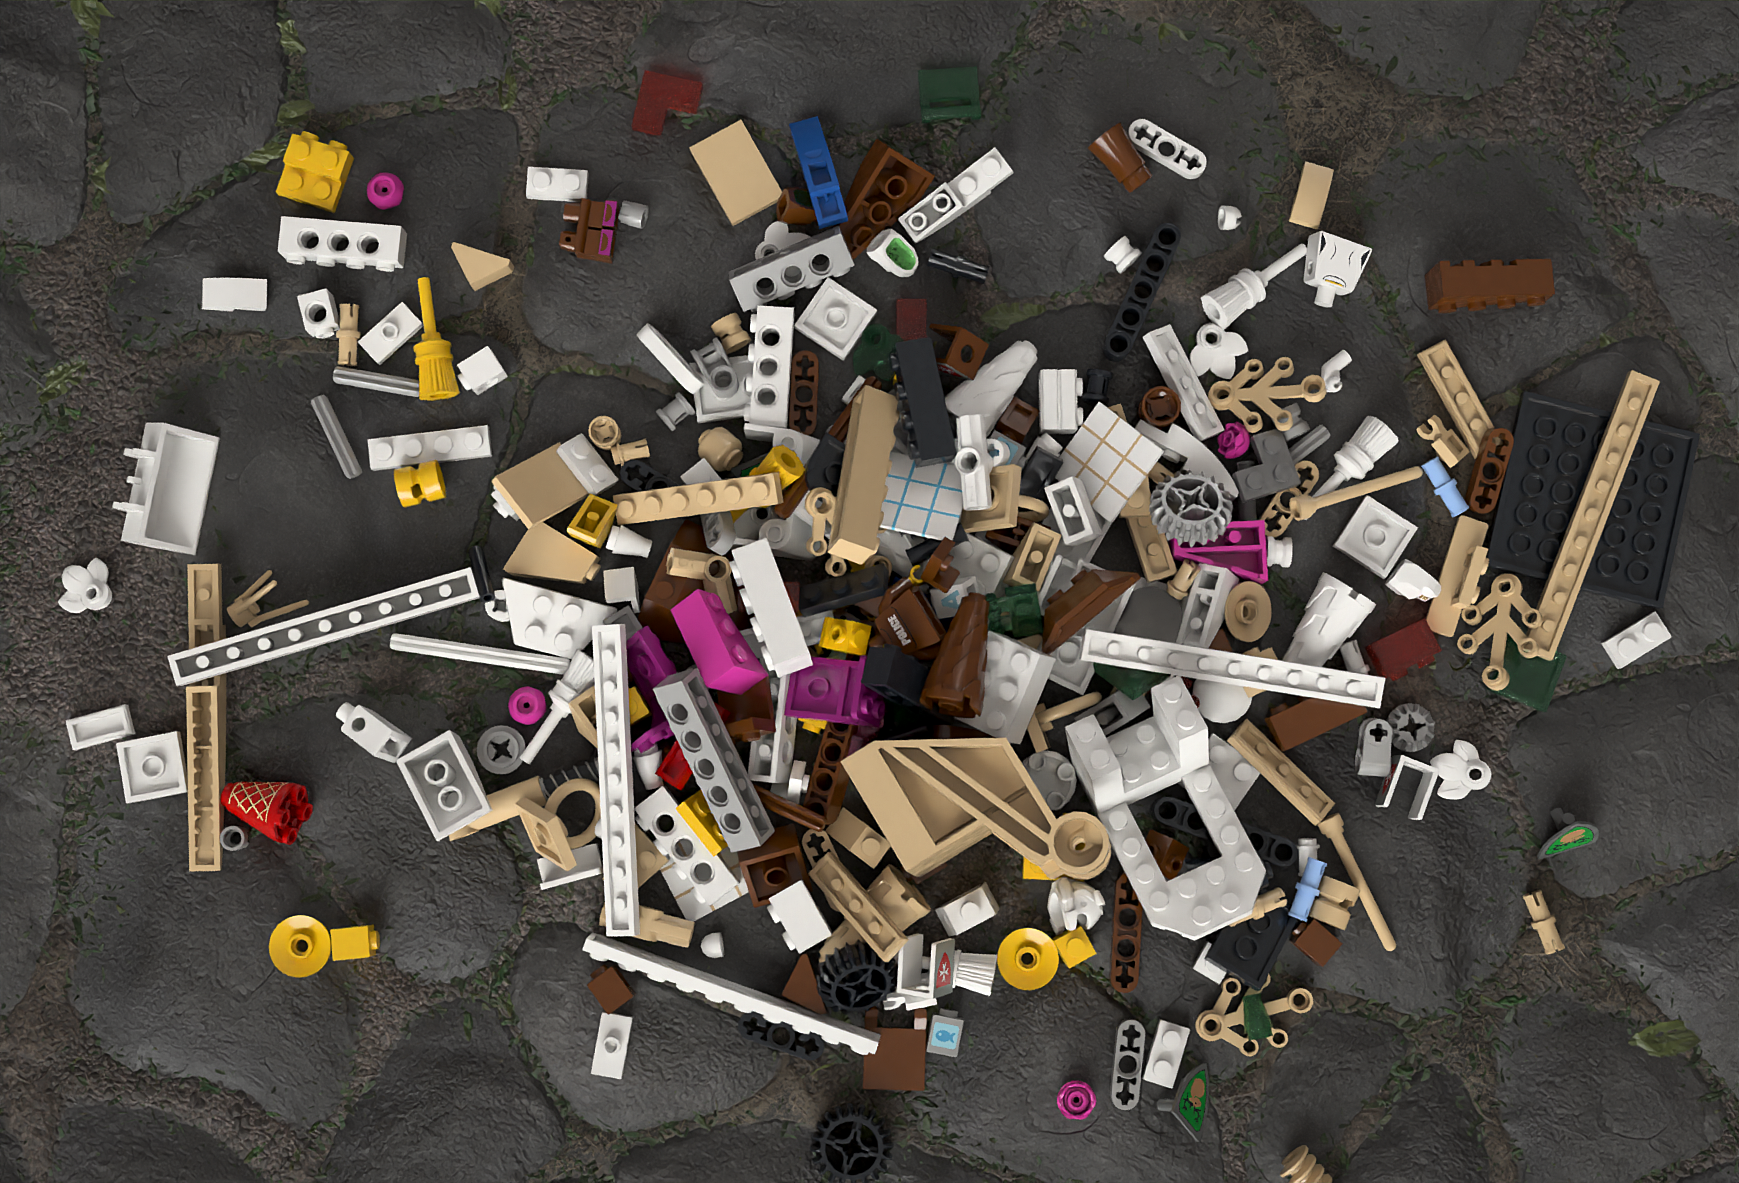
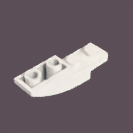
(956, 197)
(1183, 447)

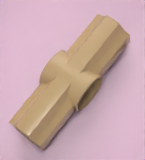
(660, 926)

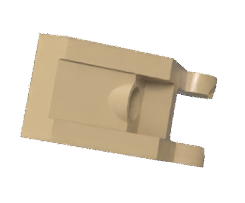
(954, 792)

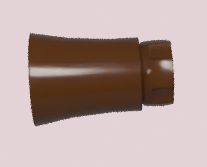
(1121, 158)

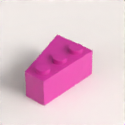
(1238, 549)
(717, 644)

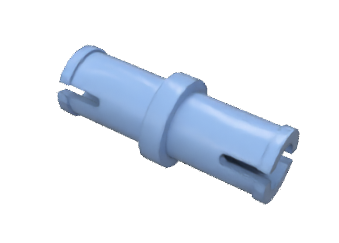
(1445, 486)
(1307, 889)

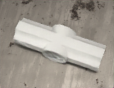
(974, 481)

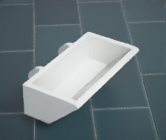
(169, 488)

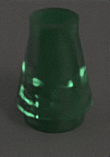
(1256, 1019)

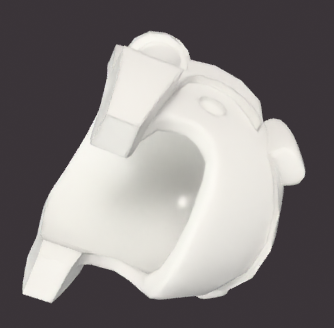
(1073, 902)

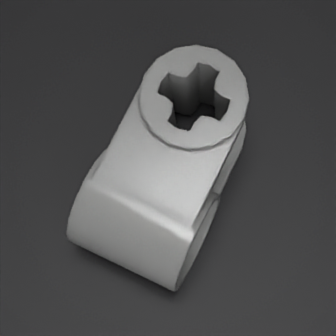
(714, 364)
(1374, 752)

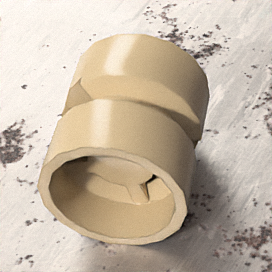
(1334, 902)

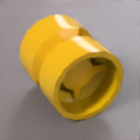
(420, 483)

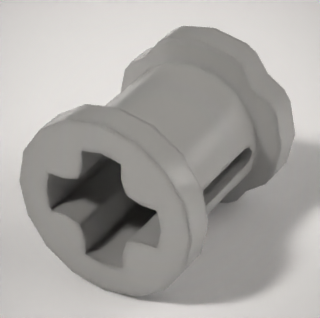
(675, 411)

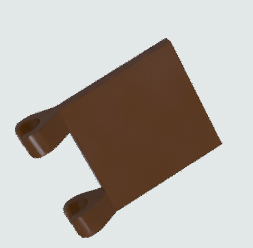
(899, 1054)

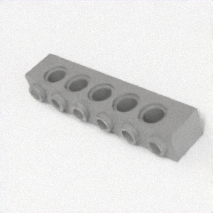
(714, 760)

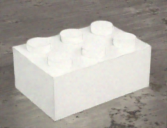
(1012, 687)

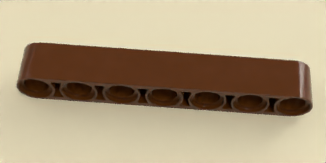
(828, 765)

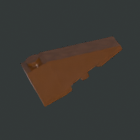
(880, 193)

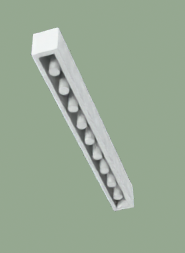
(323, 627)

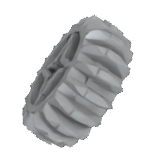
(1189, 500)

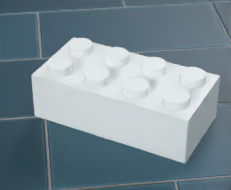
(773, 611)

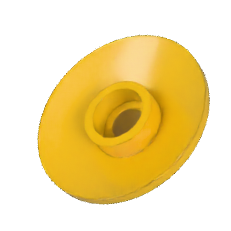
(285, 950)
(1030, 975)

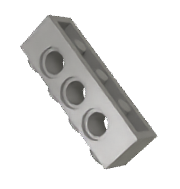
(800, 254)

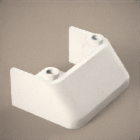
(788, 536)

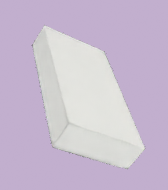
(100, 727)

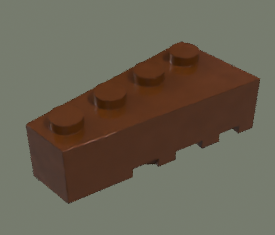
(1489, 284)

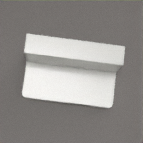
(588, 864)

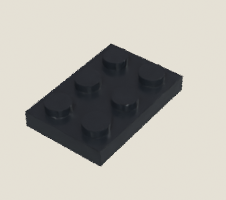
(1252, 946)

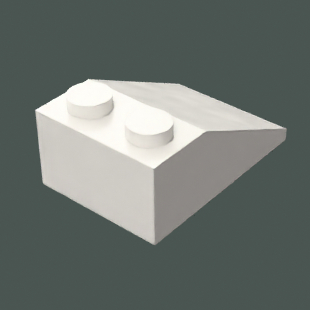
(445, 784)

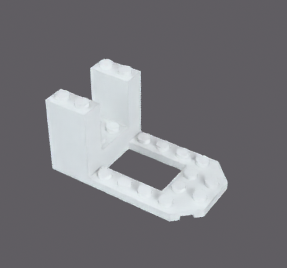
(1147, 760)

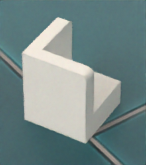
(622, 586)

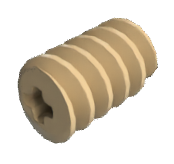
(1303, 1167)

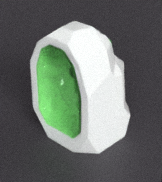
(893, 253)

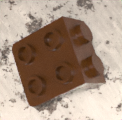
(750, 713)

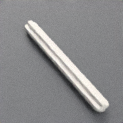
(479, 653)

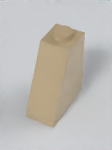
(552, 556)

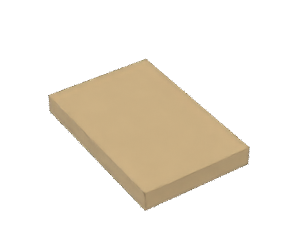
(736, 172)
(540, 487)

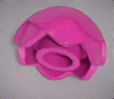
(394, 190)
(1233, 440)
(527, 715)
(1086, 1101)

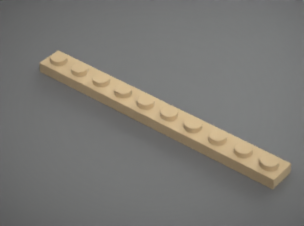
(1591, 511)

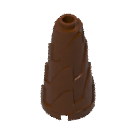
(960, 664)

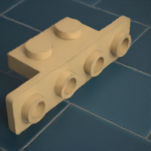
(1459, 575)

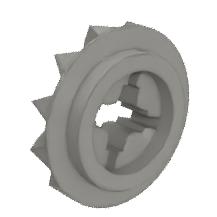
(1399, 718)
(487, 753)

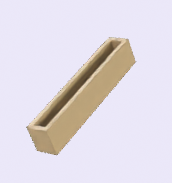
(864, 475)

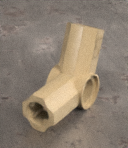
(696, 566)

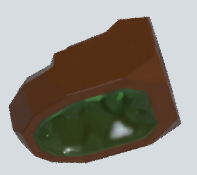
(795, 207)

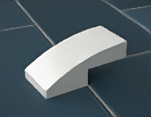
(234, 293)

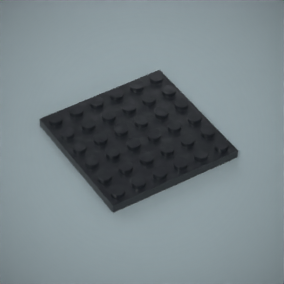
(1545, 479)

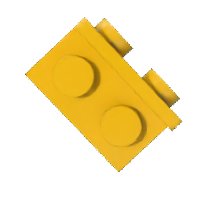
(703, 823)

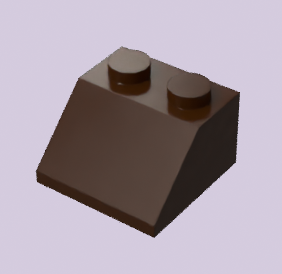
(774, 865)

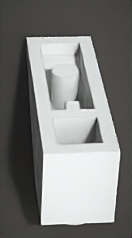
(1206, 606)

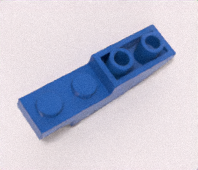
(818, 172)

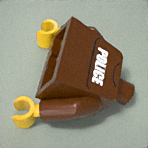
(908, 620)

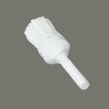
(1245, 290)
(1360, 453)
(575, 681)
(970, 970)

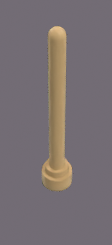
(1304, 506)
(1333, 829)

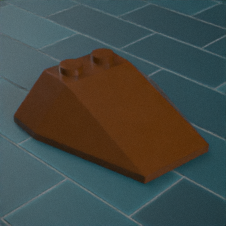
(670, 590)

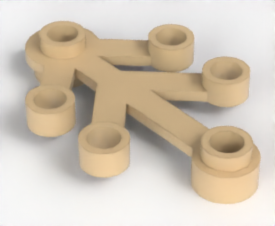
(1262, 393)
(824, 513)
(1500, 626)
(1223, 1021)

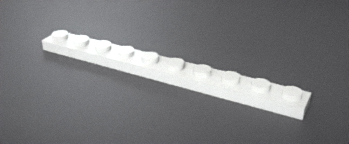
(1231, 668)
(615, 780)
(719, 989)

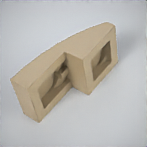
(1311, 195)

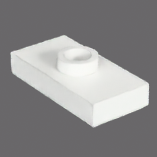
(390, 333)
(612, 1045)

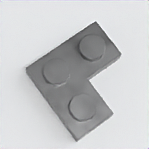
(1275, 468)

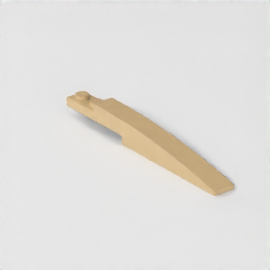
(205, 724)

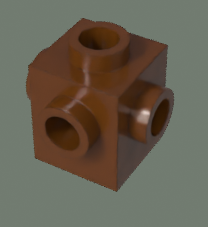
(1167, 853)

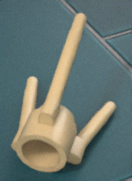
(246, 608)

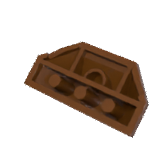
(1082, 603)

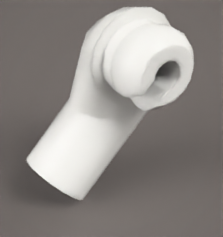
(1331, 371)

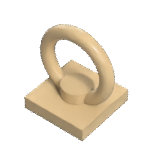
(1005, 503)
(1042, 717)
(547, 829)

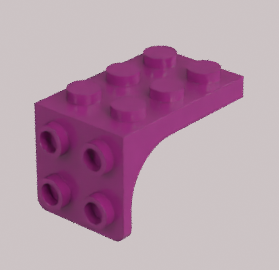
(648, 668)
(834, 693)

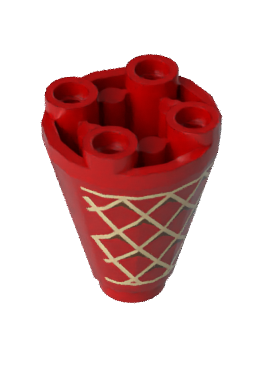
(269, 807)

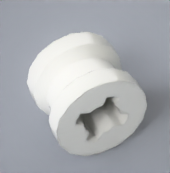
(1122, 254)
(1279, 551)
(501, 612)

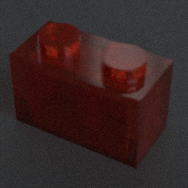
(1403, 649)

